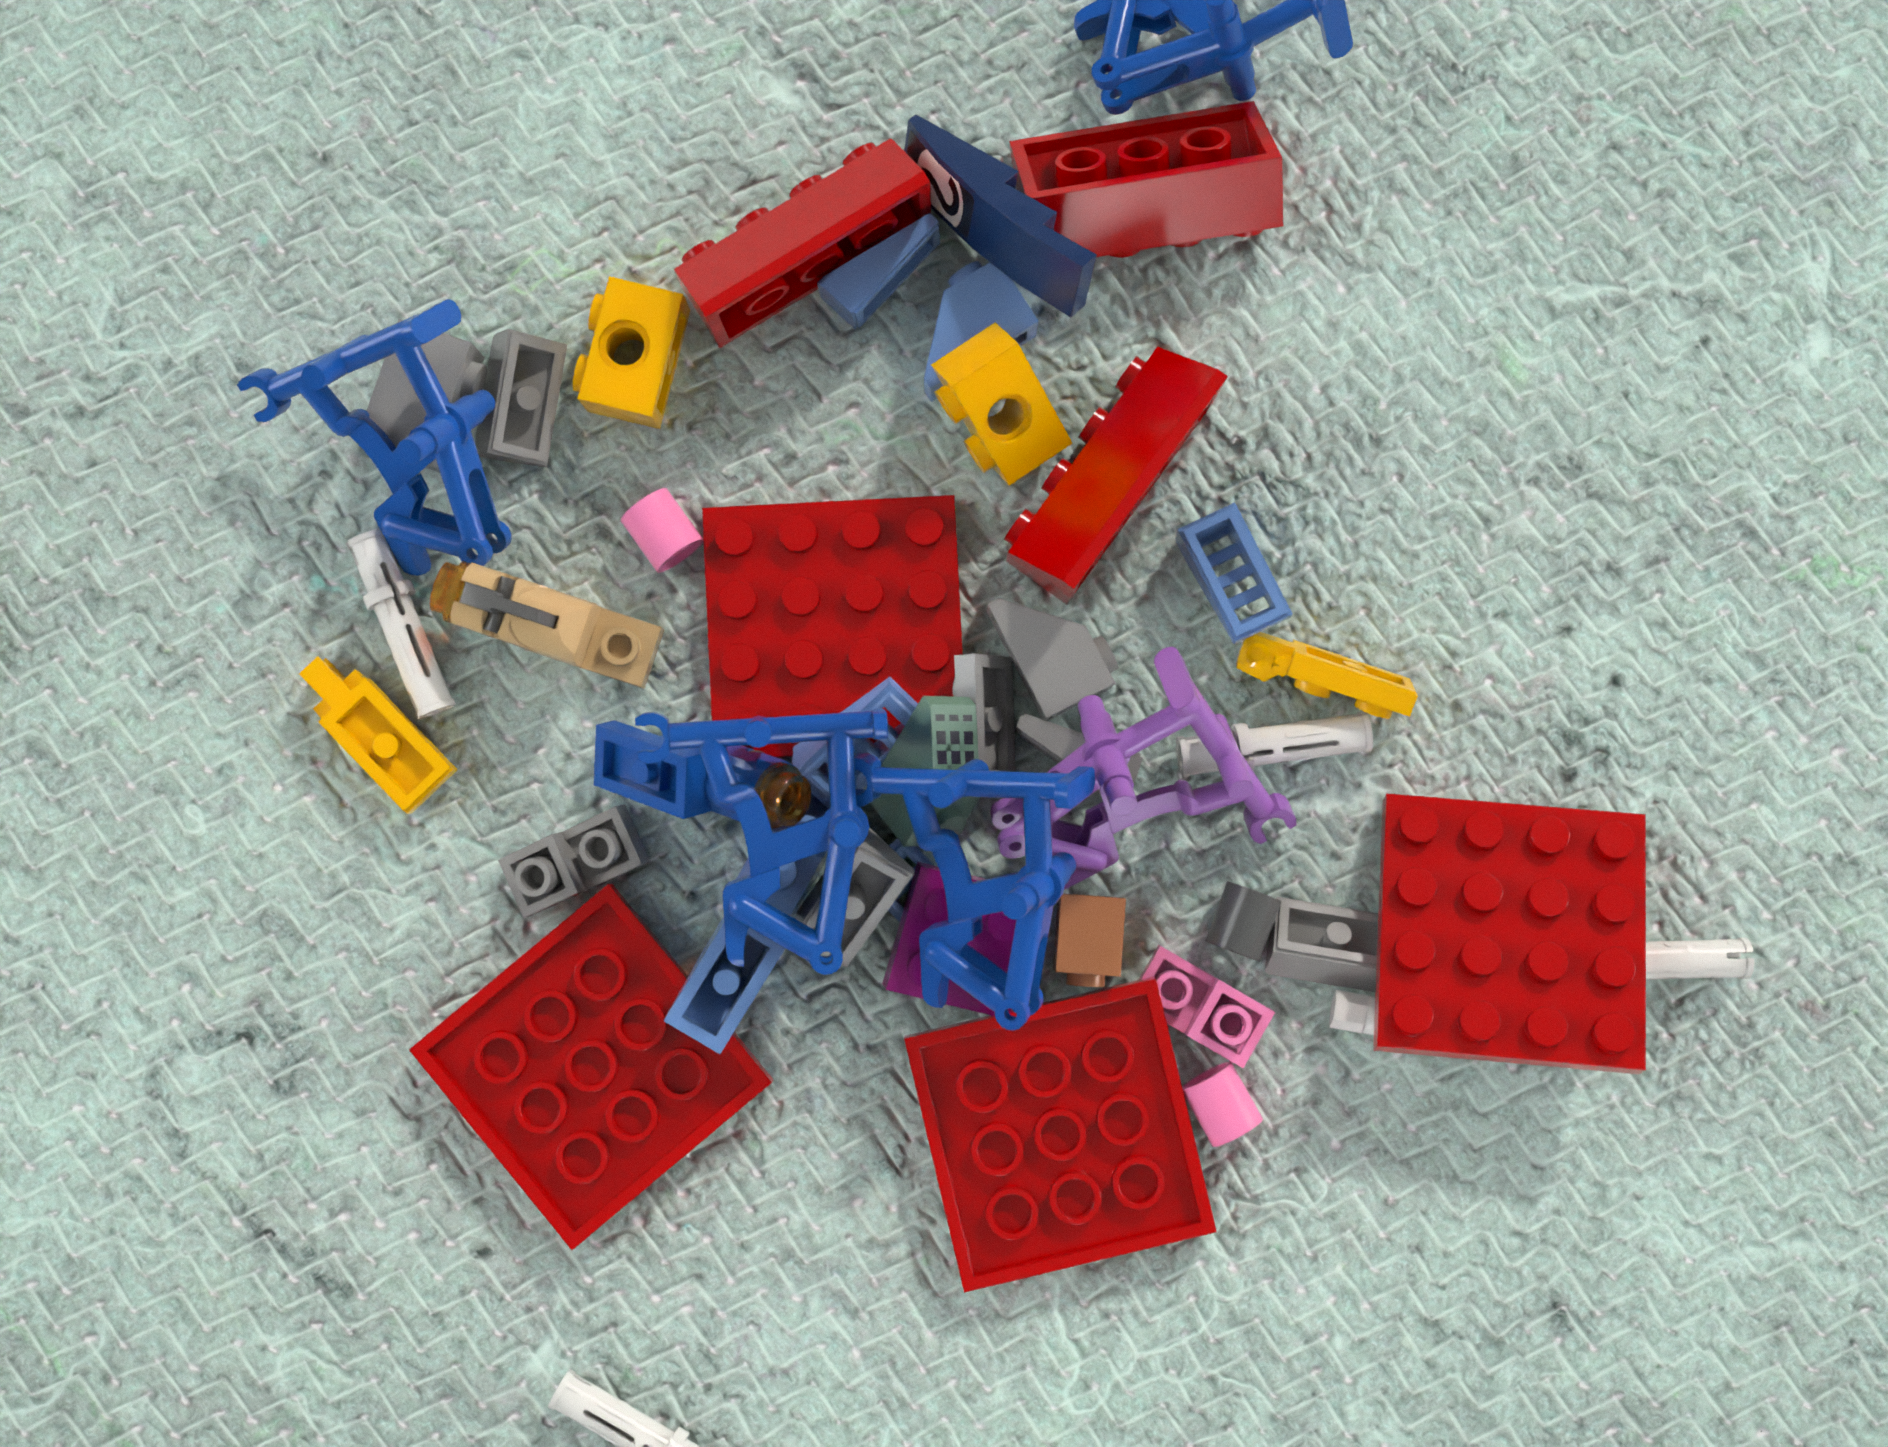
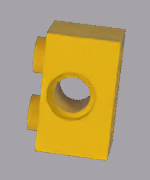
(641, 389)
(1026, 427)

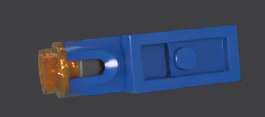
(681, 781)

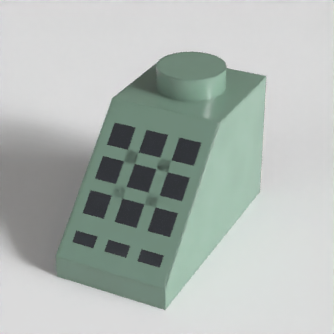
(935, 737)

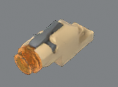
(546, 622)

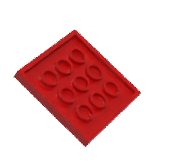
(829, 604)
(1512, 934)
(580, 1074)
(1060, 1135)

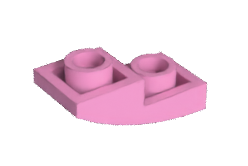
(1207, 1007)

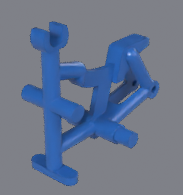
(1215, 43)
(441, 436)
(837, 831)
(1021, 895)

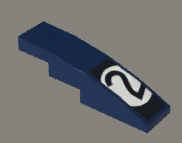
(1000, 223)

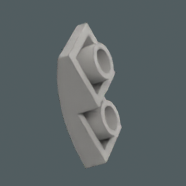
(574, 860)

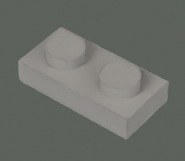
(990, 686)

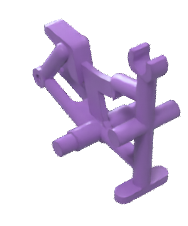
(1109, 754)

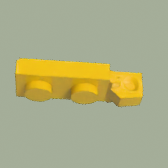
(1323, 671)
(377, 735)

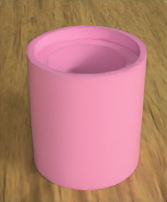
(662, 530)
(1222, 1104)

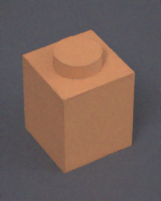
(1089, 938)

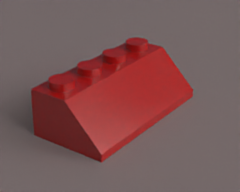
(1157, 179)
(787, 250)
(1113, 471)

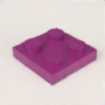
(924, 907)

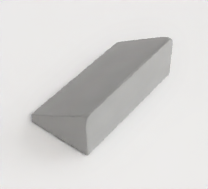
(526, 384)
(874, 886)
(1324, 944)

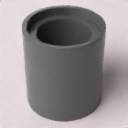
(1243, 921)

